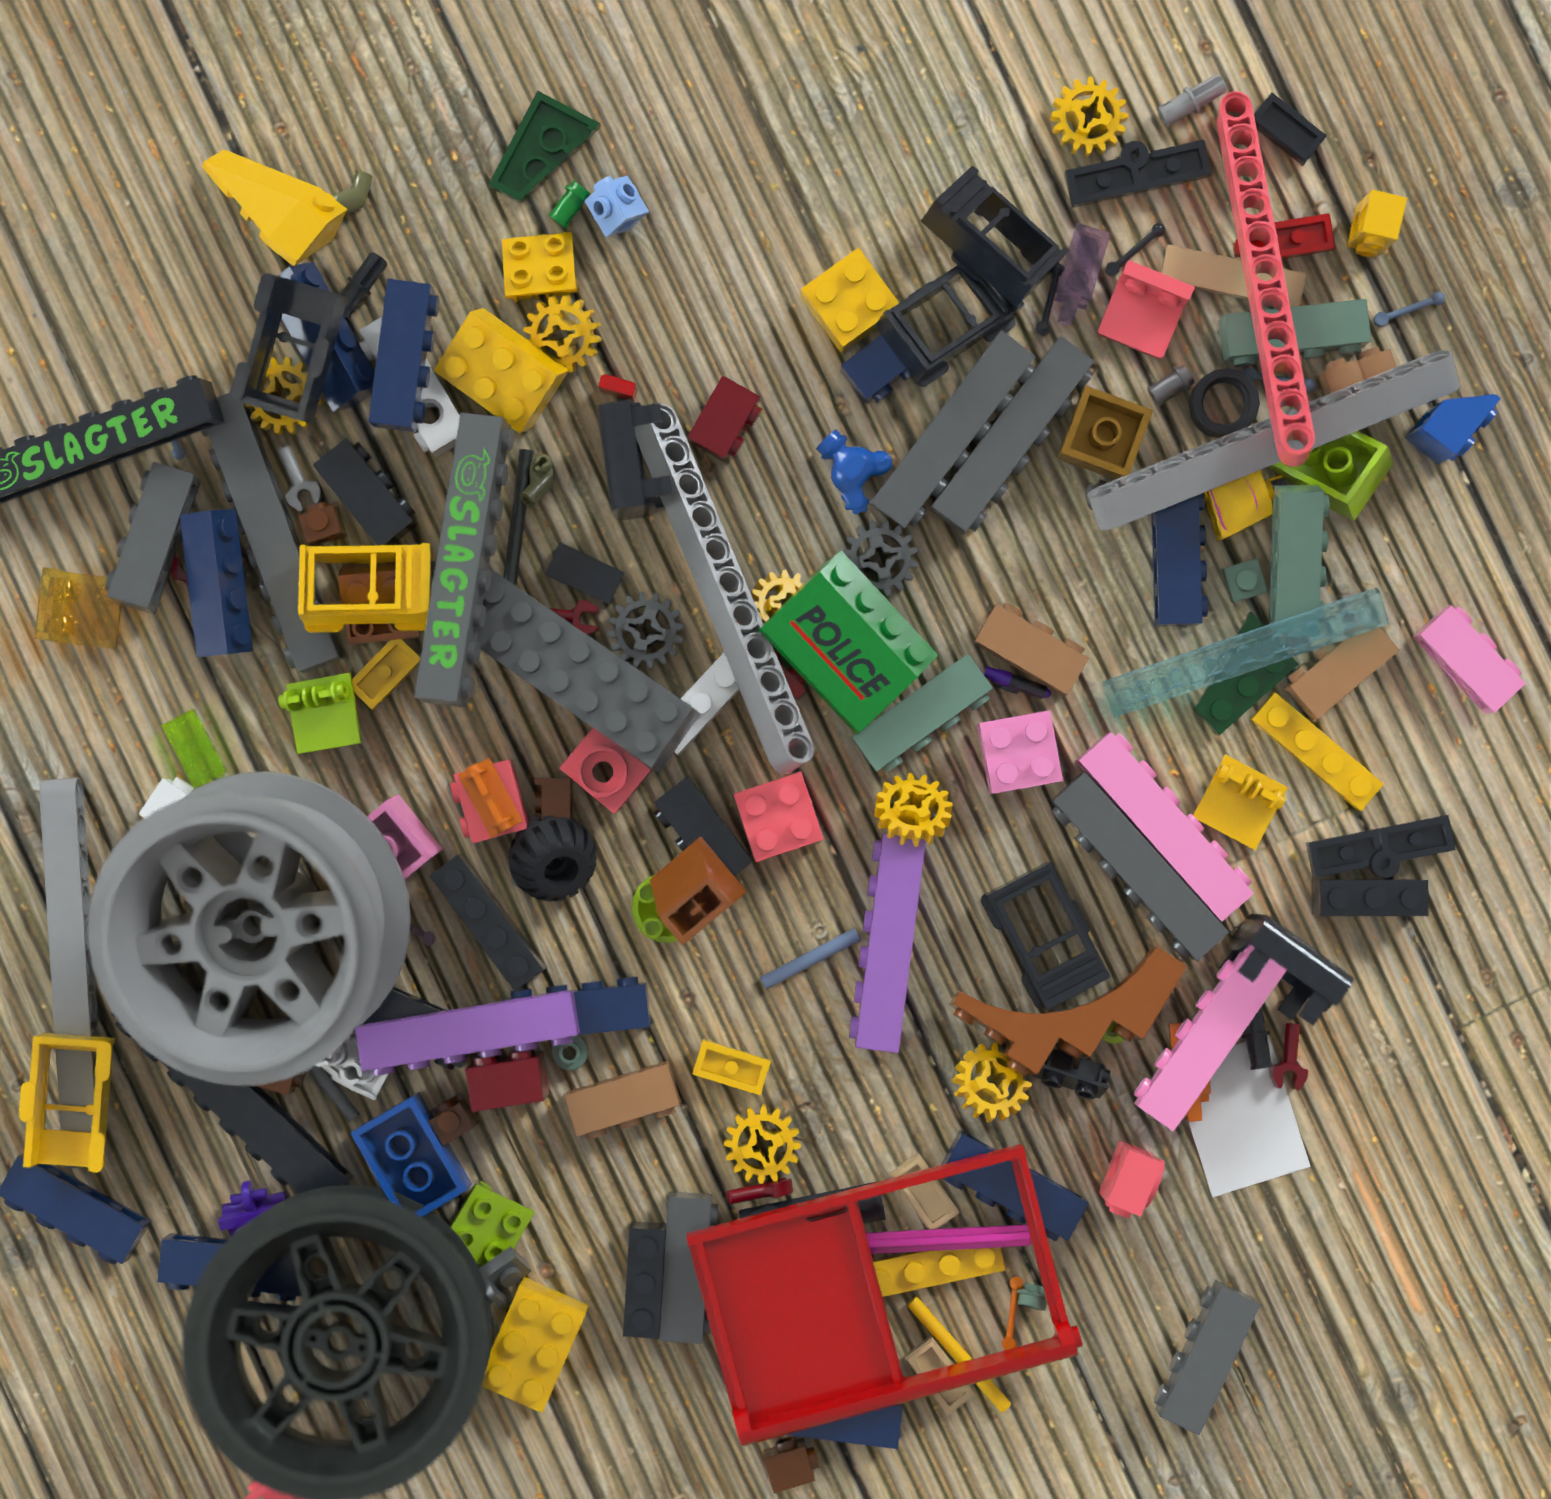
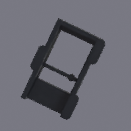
(976, 252)
(273, 299)
(911, 349)
(1065, 979)

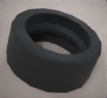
(1229, 376)

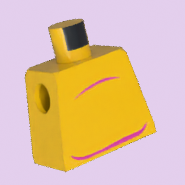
(1240, 503)

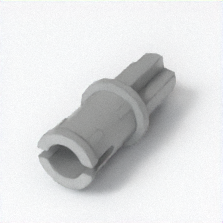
(1191, 100)

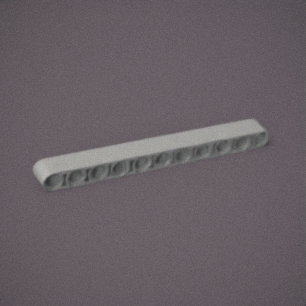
(1255, 447)
(723, 605)
(70, 958)

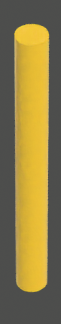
(955, 1350)

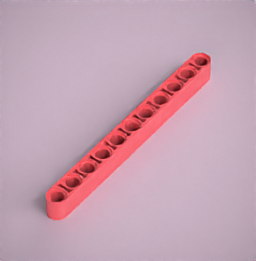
(1261, 292)

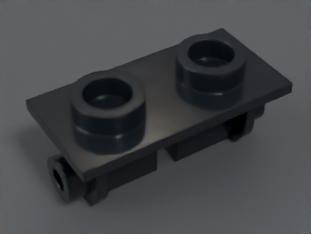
(1085, 1080)

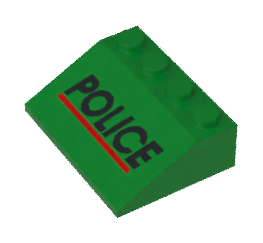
(848, 642)

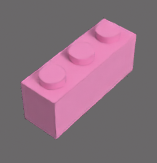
(1470, 659)

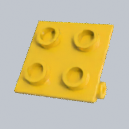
(539, 266)
(1240, 802)

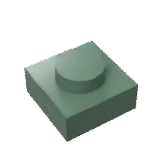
(1244, 580)

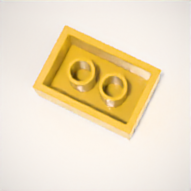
(501, 370)
(533, 1344)

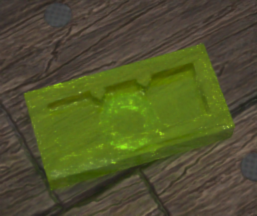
(194, 748)

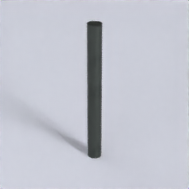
(517, 517)

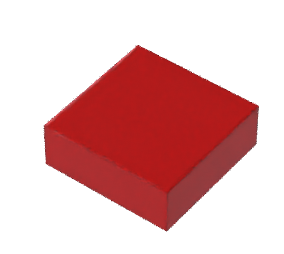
(618, 387)

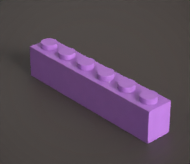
(889, 944)
(467, 1030)

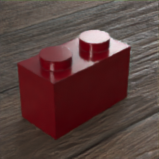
(724, 419)

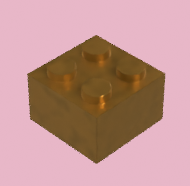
(1104, 433)

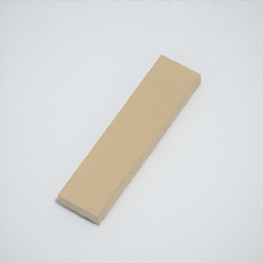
(1221, 273)

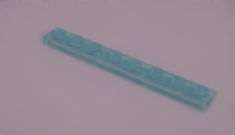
(1246, 652)

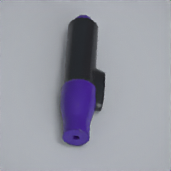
(1013, 683)

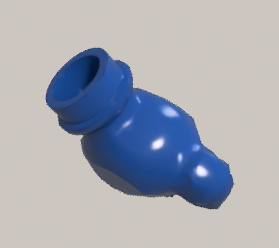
(852, 468)

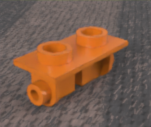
(490, 797)

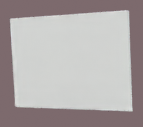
(1246, 1127)

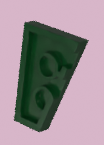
(540, 146)
(1230, 699)

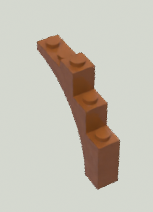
(1032, 1036)

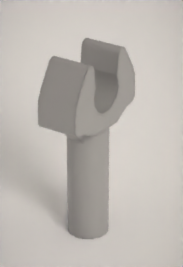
(297, 480)

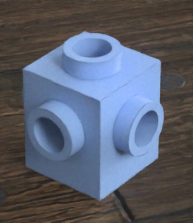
(616, 205)

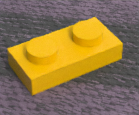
(385, 672)
(731, 1067)

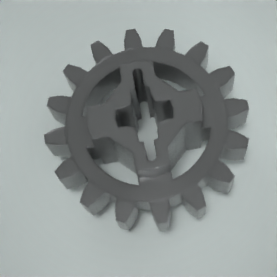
(876, 542)
(650, 614)

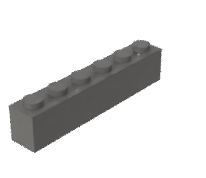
(953, 429)
(1012, 435)
(1138, 866)

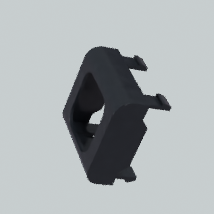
(628, 489)
(1307, 969)

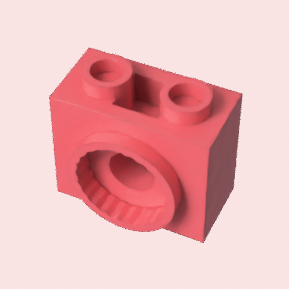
(627, 770)
(471, 822)
(1131, 1180)

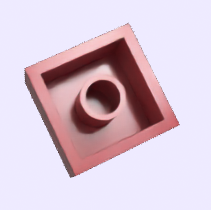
(778, 816)

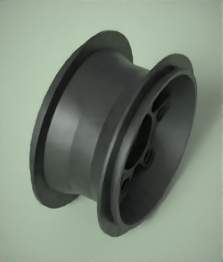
(378, 1455)

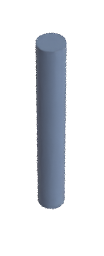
(810, 958)

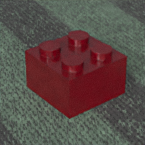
(507, 1080)

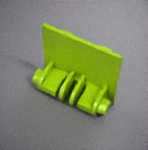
(322, 713)
(490, 1222)

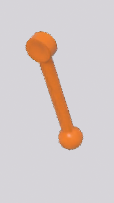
(1008, 1341)

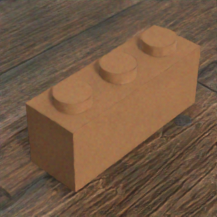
(1031, 648)
(1338, 671)
(623, 1100)

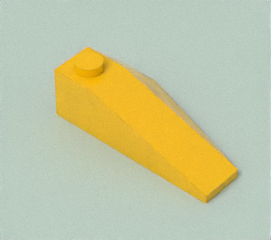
(289, 212)

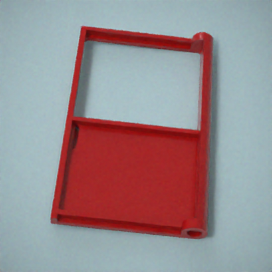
(806, 1317)

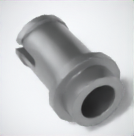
(1171, 385)

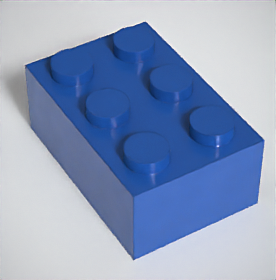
(410, 1156)

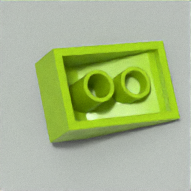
(1345, 470)

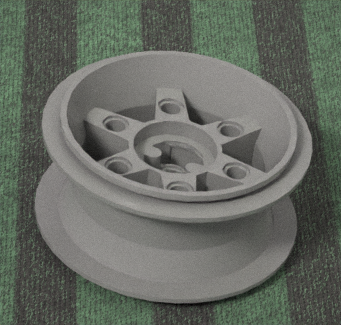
(140, 961)

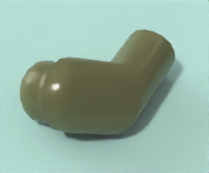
(356, 196)
(540, 480)

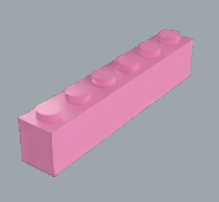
(1165, 826)
(1205, 1041)

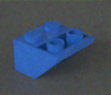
(1449, 426)

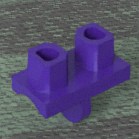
(247, 1206)

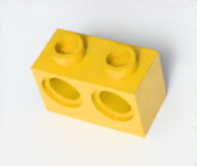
(1376, 223)

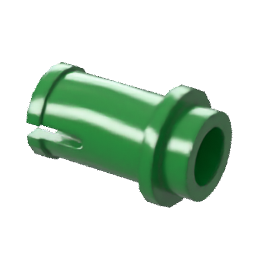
(569, 204)

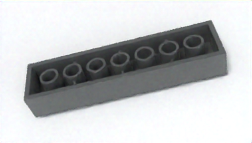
(583, 675)

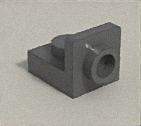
(501, 1273)

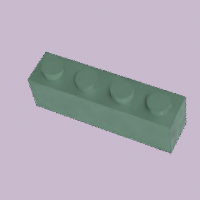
(1317, 330)
(1297, 550)
(921, 713)

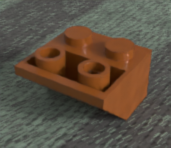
(354, 587)
(693, 890)

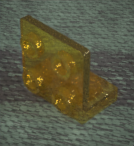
(76, 610)

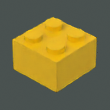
(848, 300)

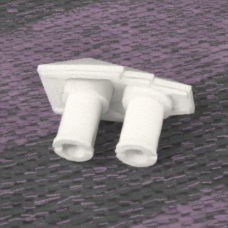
(346, 1070)

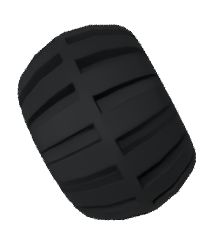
(552, 858)

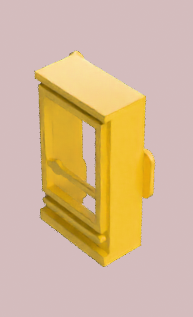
(411, 587)
(65, 1146)

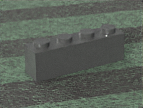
(152, 538)
(682, 1302)
(1206, 1357)

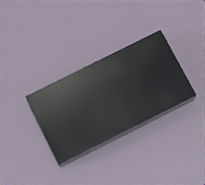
(1288, 129)
(584, 573)

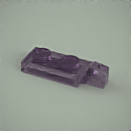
(1080, 270)

